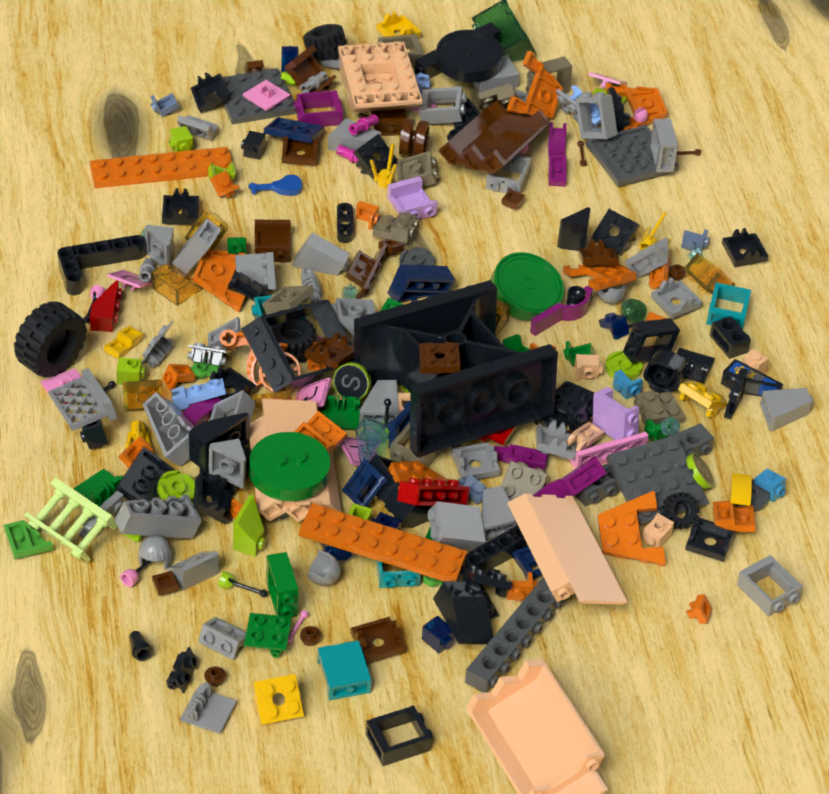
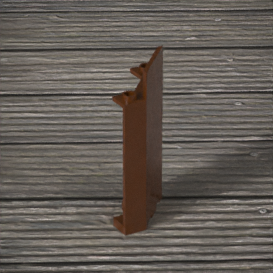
(493, 138)

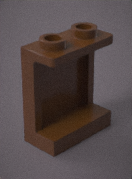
(306, 66)
(390, 121)
(273, 237)

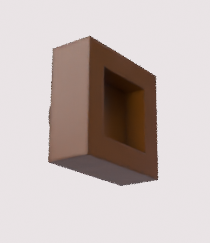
(254, 66)
(513, 199)
(392, 246)
(164, 583)

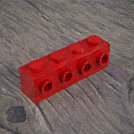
(429, 492)

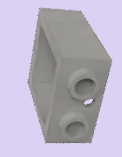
(606, 112)
(443, 114)
(663, 144)
(520, 165)
(196, 246)
(233, 405)
(762, 569)

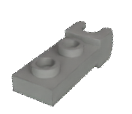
(111, 506)

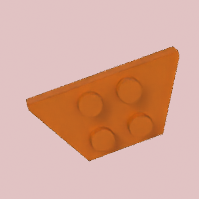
(404, 470)

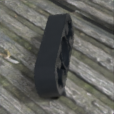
(348, 217)

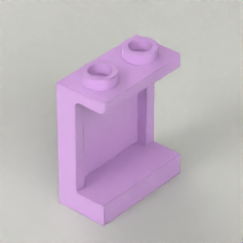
(411, 198)
(613, 417)

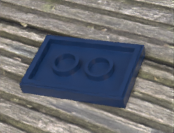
(294, 129)

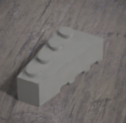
(169, 427)
(159, 517)

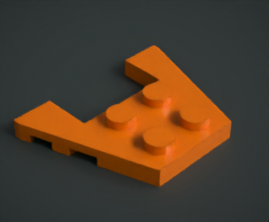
(541, 93)
(642, 97)
(214, 275)
(603, 276)
(621, 532)

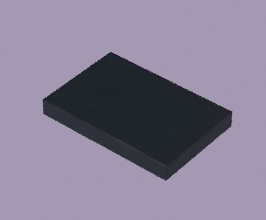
(143, 476)

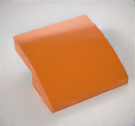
(324, 431)
(734, 518)

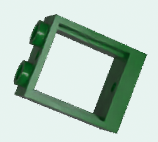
(282, 584)

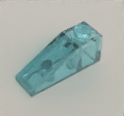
(369, 437)

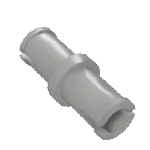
(314, 82)
(146, 269)

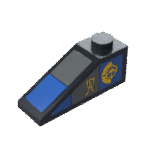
(756, 381)

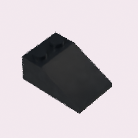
(216, 431)
(465, 611)

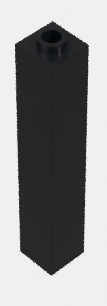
(427, 63)

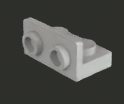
(198, 126)
(222, 637)

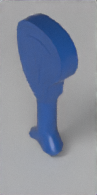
(289, 185)

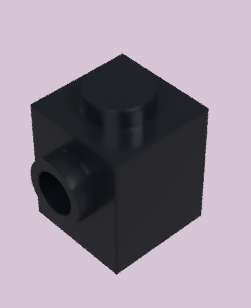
(254, 145)
(94, 434)

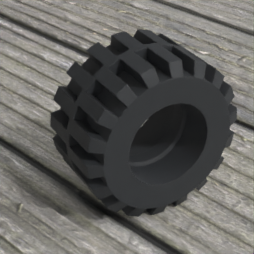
(325, 40)
(298, 335)

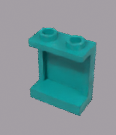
(344, 670)

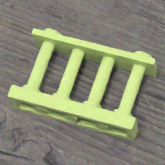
(75, 500)

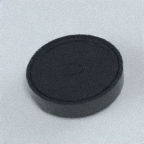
(469, 55)

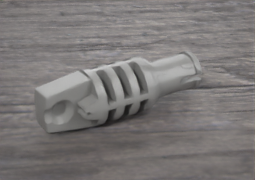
(308, 278)

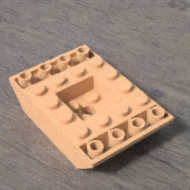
(378, 77)

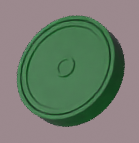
(527, 284)
(289, 466)

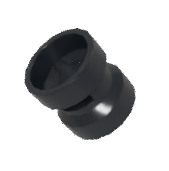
(575, 295)

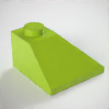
(248, 529)

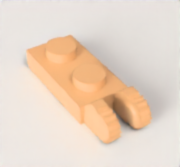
(585, 436)

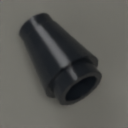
(140, 646)

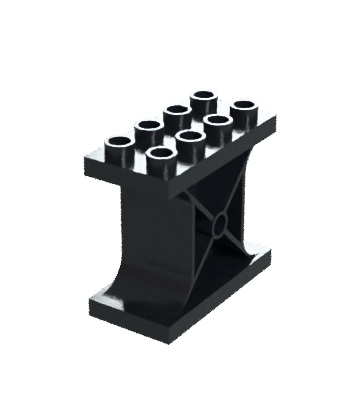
(494, 383)

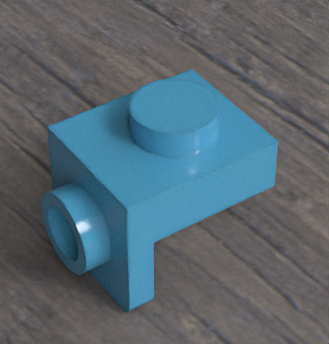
(625, 386)
(772, 483)

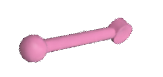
(304, 614)

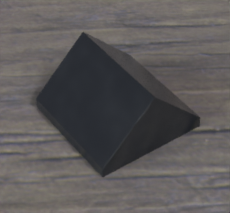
(574, 230)

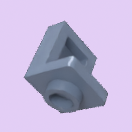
(164, 105)
(693, 240)
(476, 488)

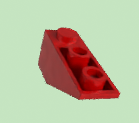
(104, 309)

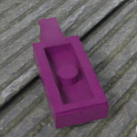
(516, 453)

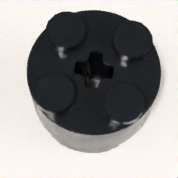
(665, 371)

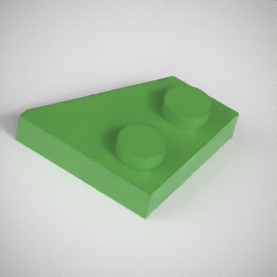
(25, 540)

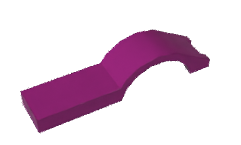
(557, 156)
(561, 312)
(575, 480)

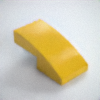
(125, 342)
(741, 489)

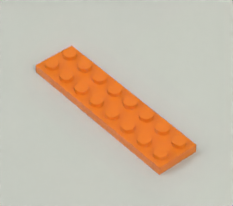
(157, 167)
(382, 543)

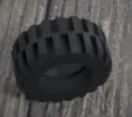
(50, 339)

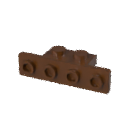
(363, 268)

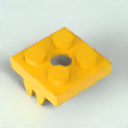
(399, 23)
(699, 393)
(263, 695)

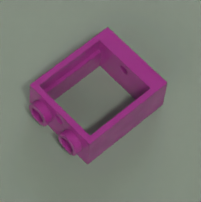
(319, 100)

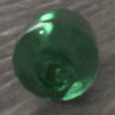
(633, 310)

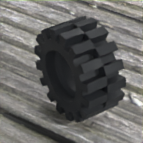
(690, 506)

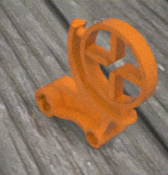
(238, 340)

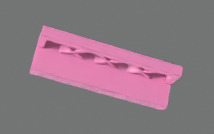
(604, 449)

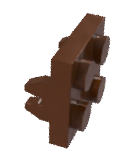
(291, 146)
(598, 255)
(325, 347)
(430, 364)
(383, 629)

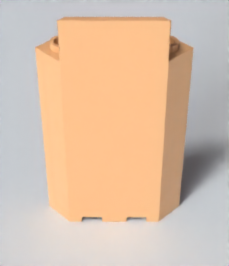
(287, 417)
(566, 549)
(538, 734)

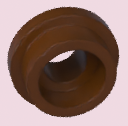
(676, 272)
(310, 635)
(215, 676)

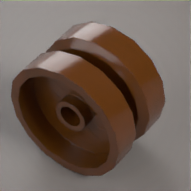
(414, 137)

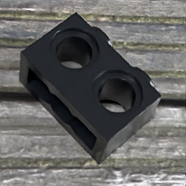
(730, 337)

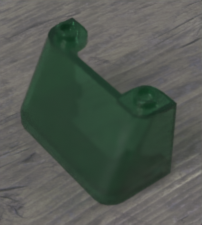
(513, 38)

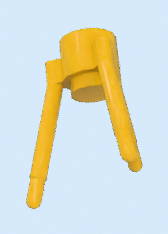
(384, 177)
(650, 240)
(138, 429)

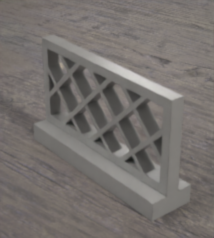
(95, 395)

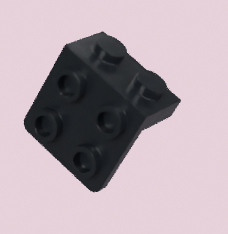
(575, 403)

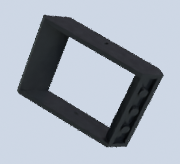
(270, 353)

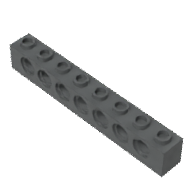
(693, 440)
(512, 638)

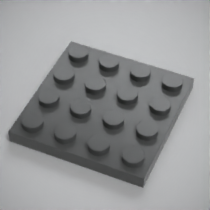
(242, 110)
(626, 155)
(657, 468)

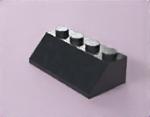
(409, 514)

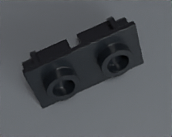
(241, 284)
(185, 664)

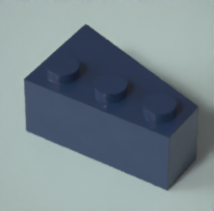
(420, 281)

